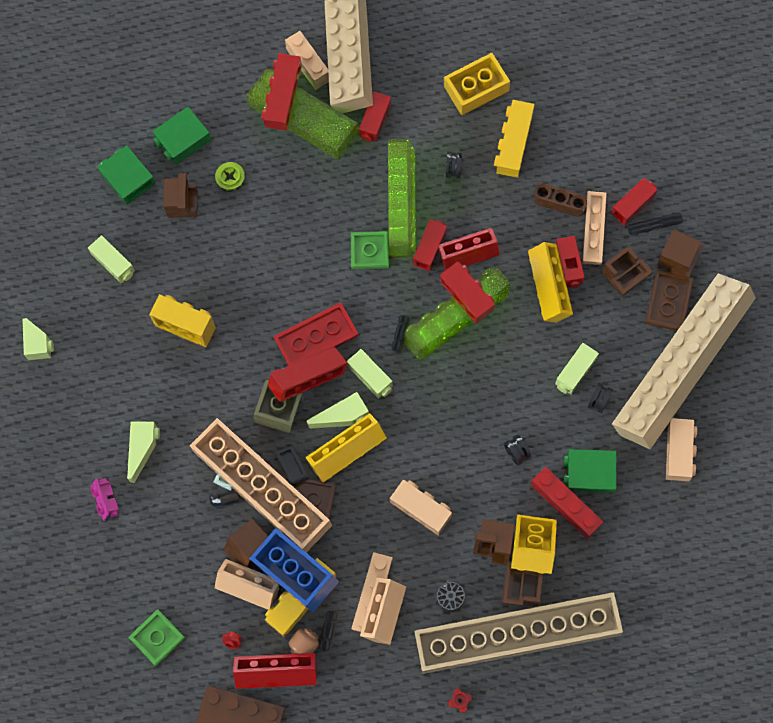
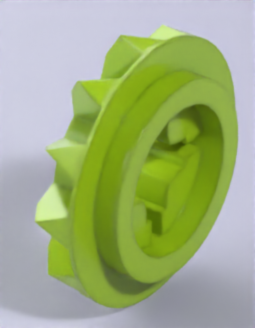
(229, 168)

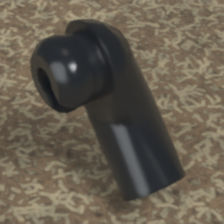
(226, 500)

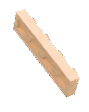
(594, 228)
(378, 568)

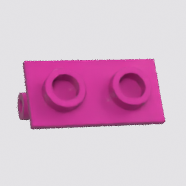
(105, 506)

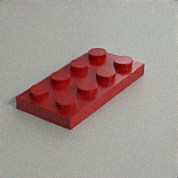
(316, 333)

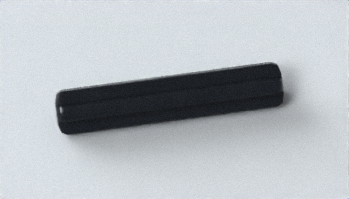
(655, 223)

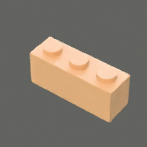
(312, 65)
(680, 450)
(421, 506)
(247, 584)
(383, 611)

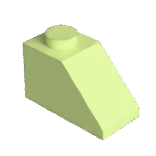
(36, 342)

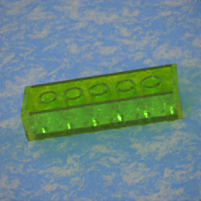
(310, 118)
(401, 198)
(450, 317)

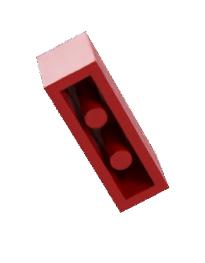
(469, 249)
(467, 292)

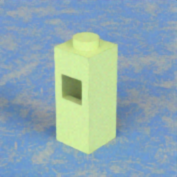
(111, 259)
(576, 369)
(370, 374)

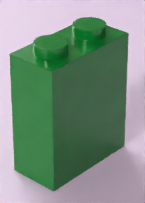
(181, 136)
(126, 175)
(590, 471)

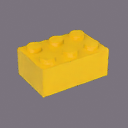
(476, 84)
(182, 320)
(534, 544)

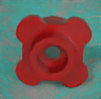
(232, 640)
(457, 694)

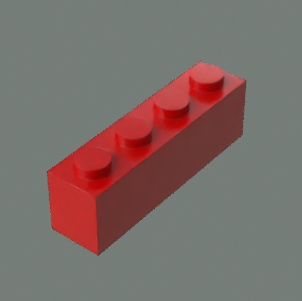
(282, 91)
(307, 374)
(566, 503)
(275, 670)

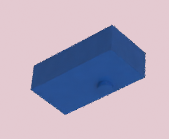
(294, 570)

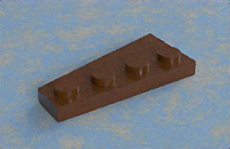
(228, 707)

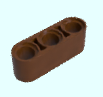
(570, 198)

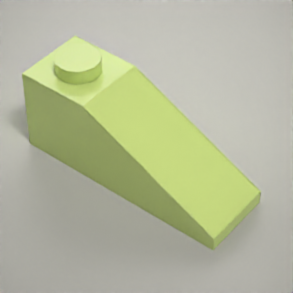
(341, 414)
(142, 442)

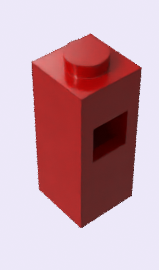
(375, 117)
(634, 201)
(428, 246)
(570, 261)

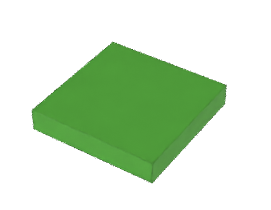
(369, 250)
(156, 637)

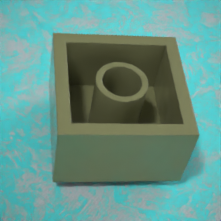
(276, 414)

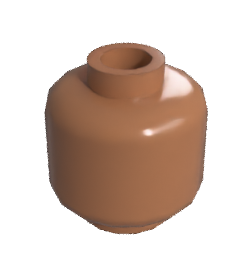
(303, 641)

